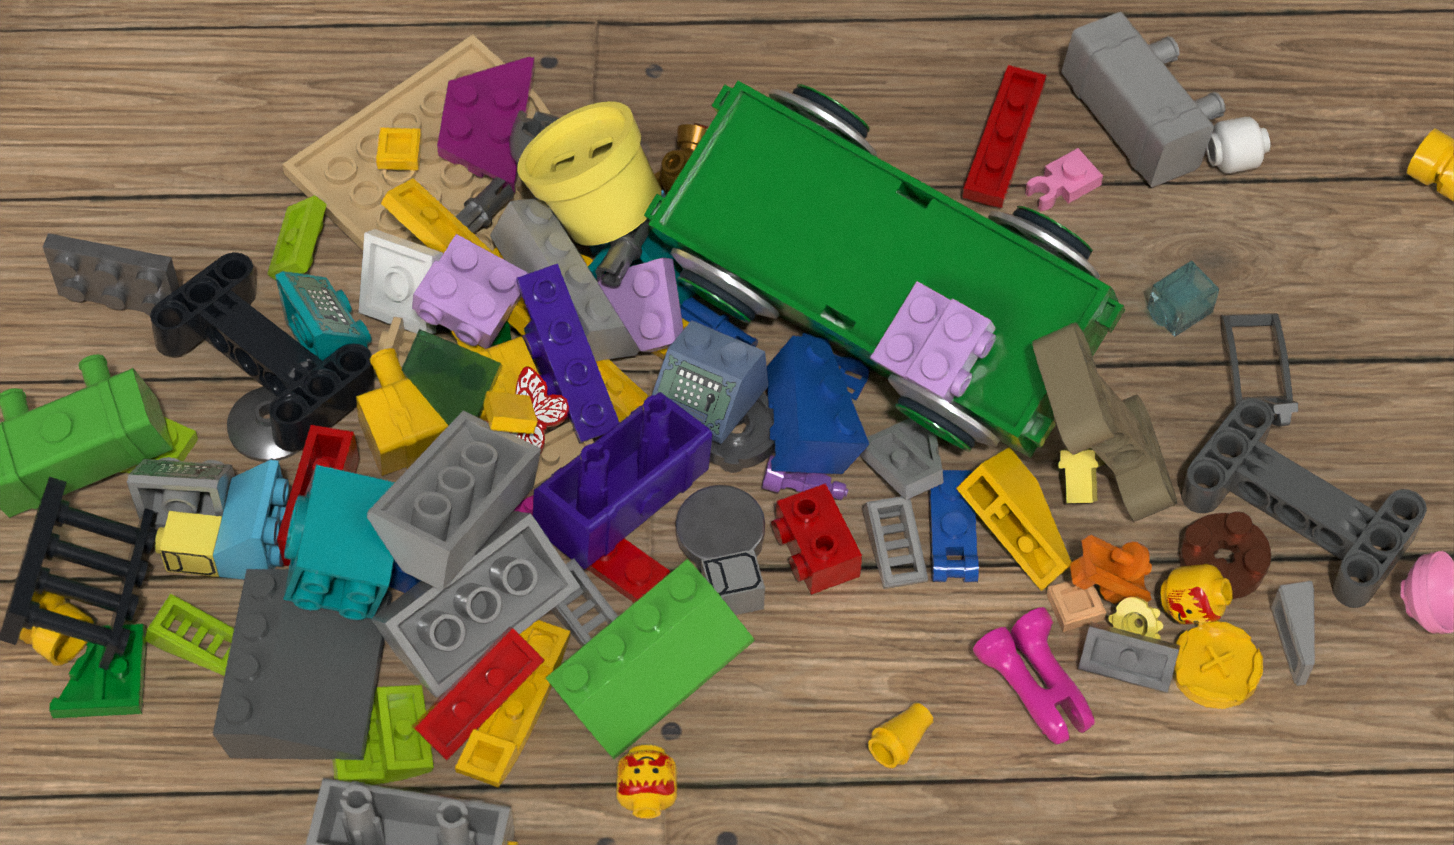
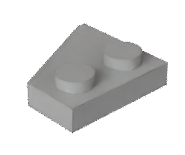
(906, 458)

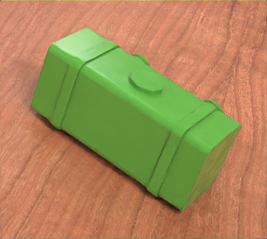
(77, 436)

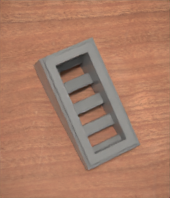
(889, 508)
(595, 600)
(1295, 623)

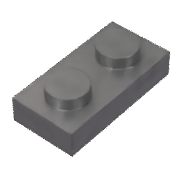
(1129, 657)

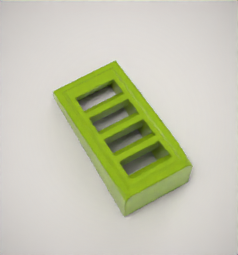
(175, 644)

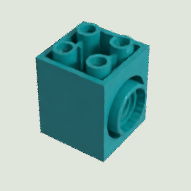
(334, 547)

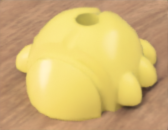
(1136, 608)

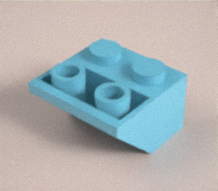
(252, 521)

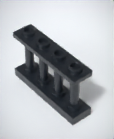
(36, 578)

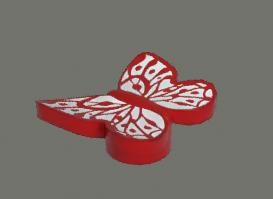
(549, 409)

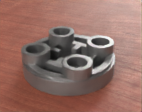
(719, 523)

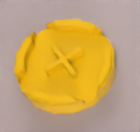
(1217, 665)

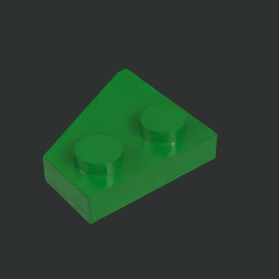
(103, 691)

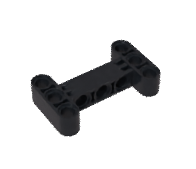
(218, 310)

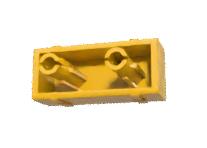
(401, 420)

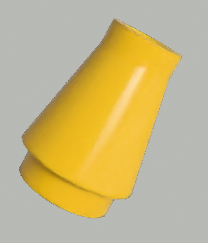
(897, 738)

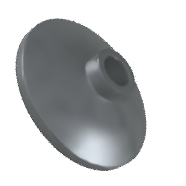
(250, 432)

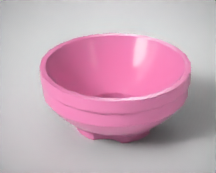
(1430, 592)

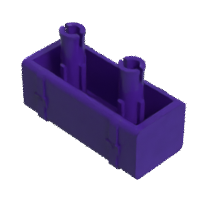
(622, 479)

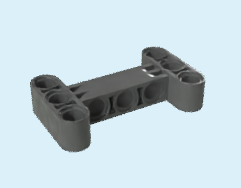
(1303, 502)

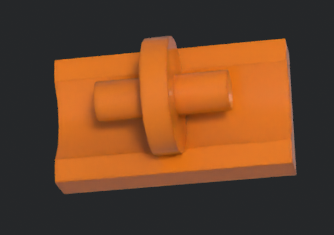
(1115, 569)

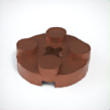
(1236, 534)

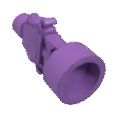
(800, 481)

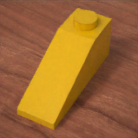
(1018, 515)

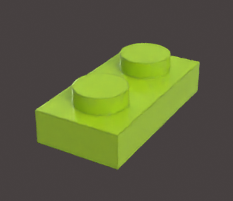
(298, 237)

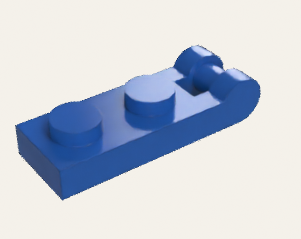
(952, 530)

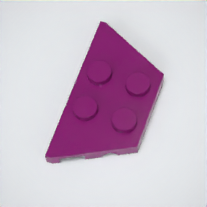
(481, 116)

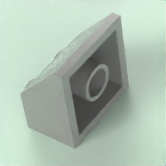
(179, 487)

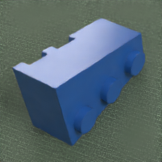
(812, 410)

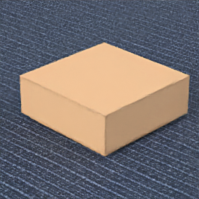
(1075, 606)

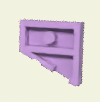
(648, 304)

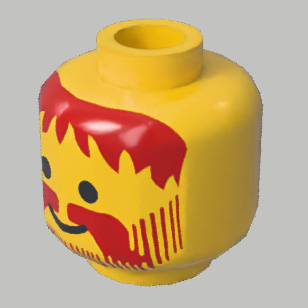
(1196, 594)
(646, 781)

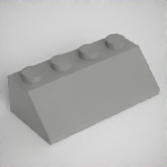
(536, 239)
(454, 498)
(502, 586)

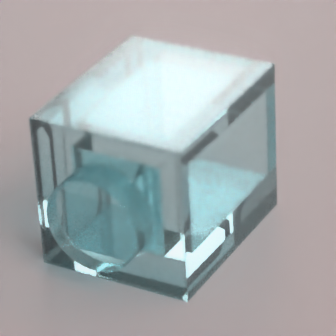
(1182, 298)

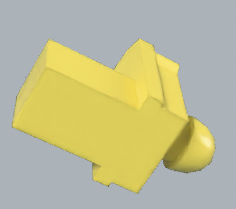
(1080, 475)

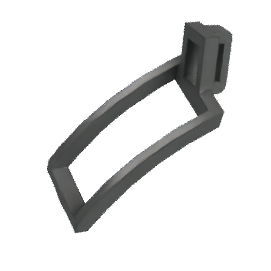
(1281, 405)

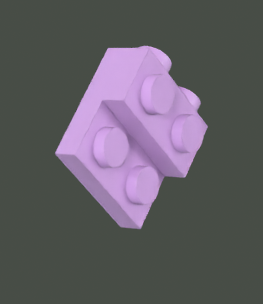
(469, 292)
(935, 342)

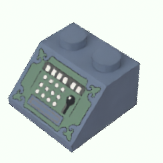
(713, 377)

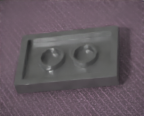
(109, 273)

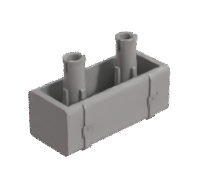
(1140, 98)
(388, 816)

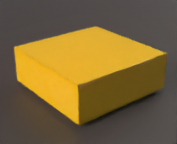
(399, 148)
(510, 412)

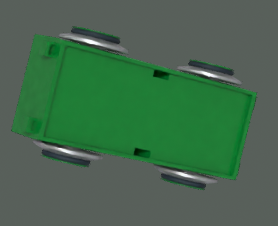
(808, 225)

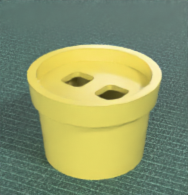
(592, 172)

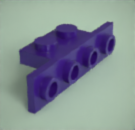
(564, 352)

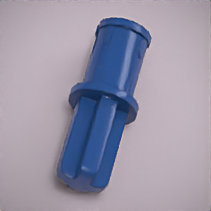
(695, 311)

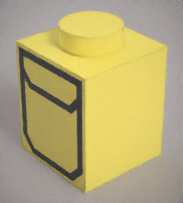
(188, 543)

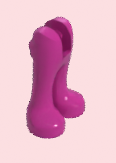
(1030, 636)

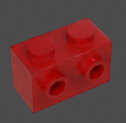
(817, 539)

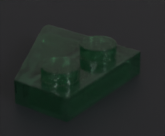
(450, 375)

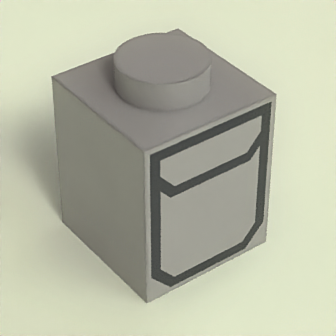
(736, 580)

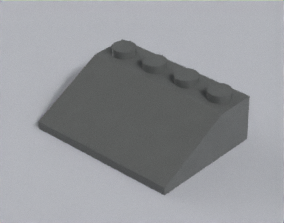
(296, 677)

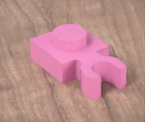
(1065, 177)

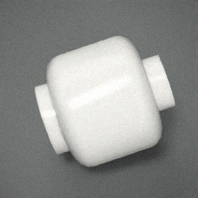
(1237, 145)

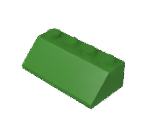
(650, 659)

